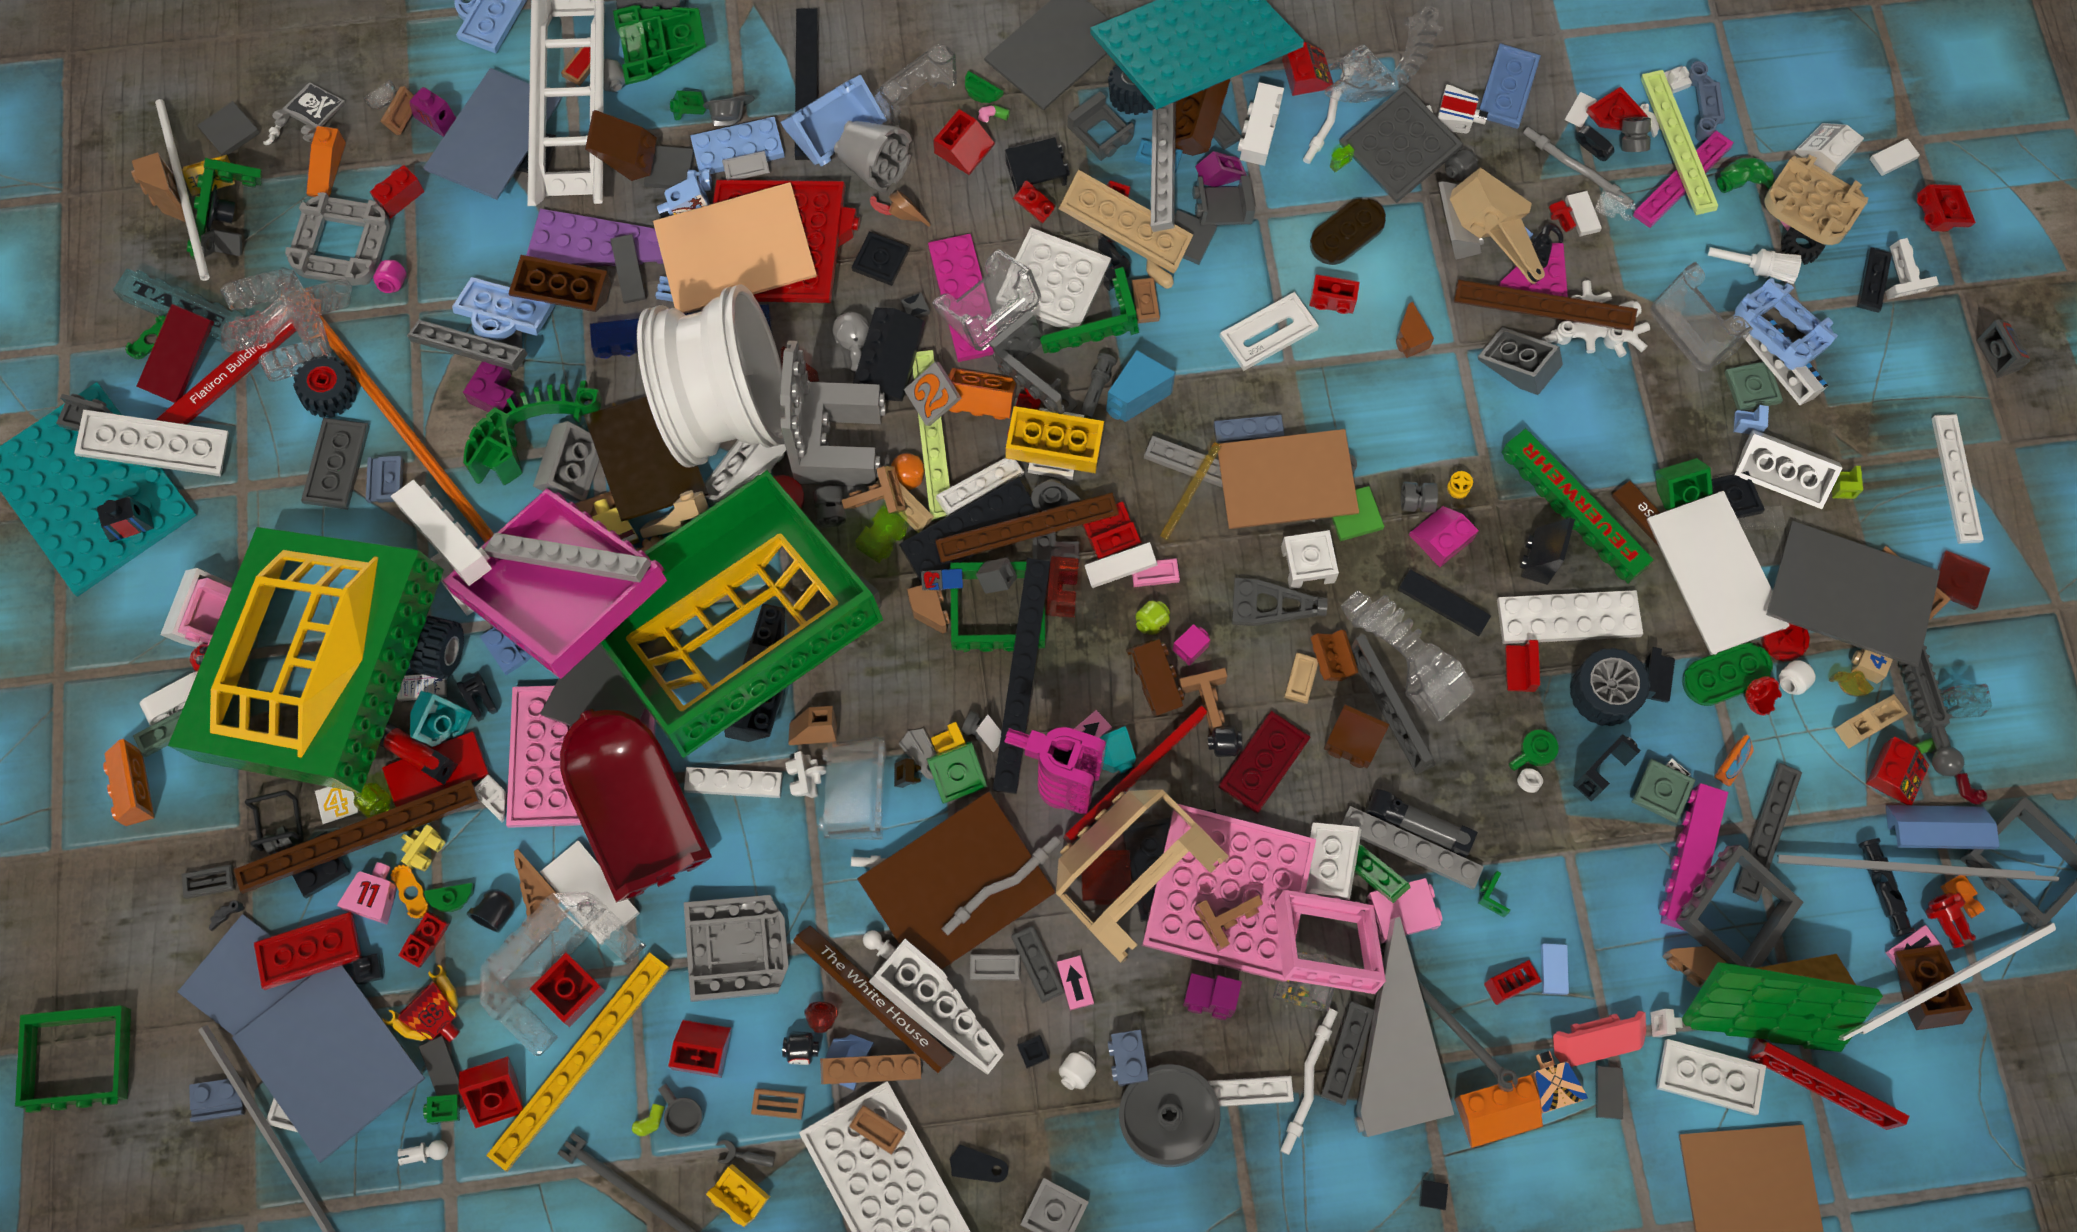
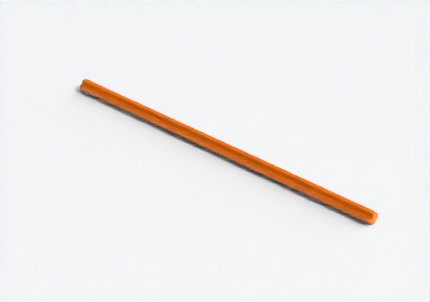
(408, 434)

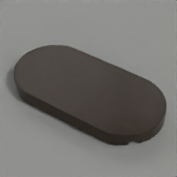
(1347, 231)

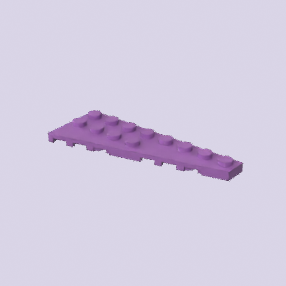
(587, 239)

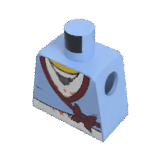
(683, 198)

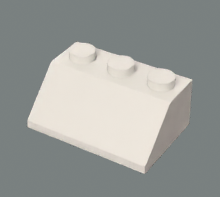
(181, 603)

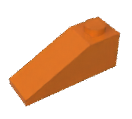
(324, 160)

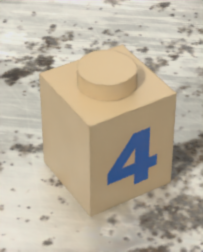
(1871, 665)

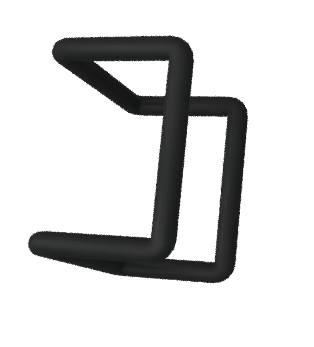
(258, 843)

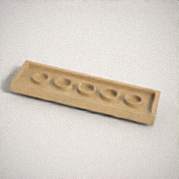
(1124, 221)

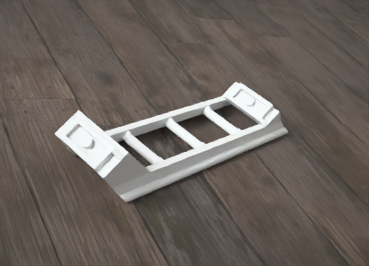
(569, 182)

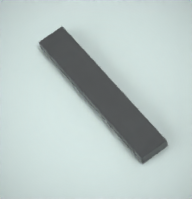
(467, 345)
(1769, 827)

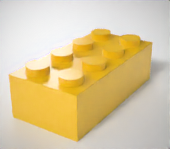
(1054, 439)

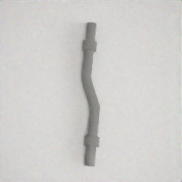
(1543, 143)
(963, 914)

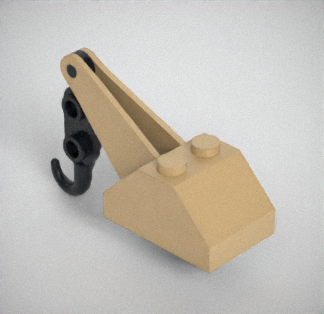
(1495, 210)

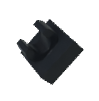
(367, 969)

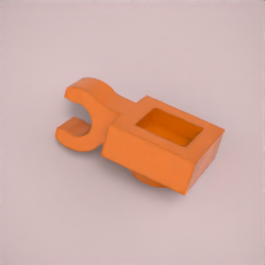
(1962, 885)

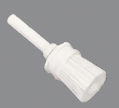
(1765, 263)

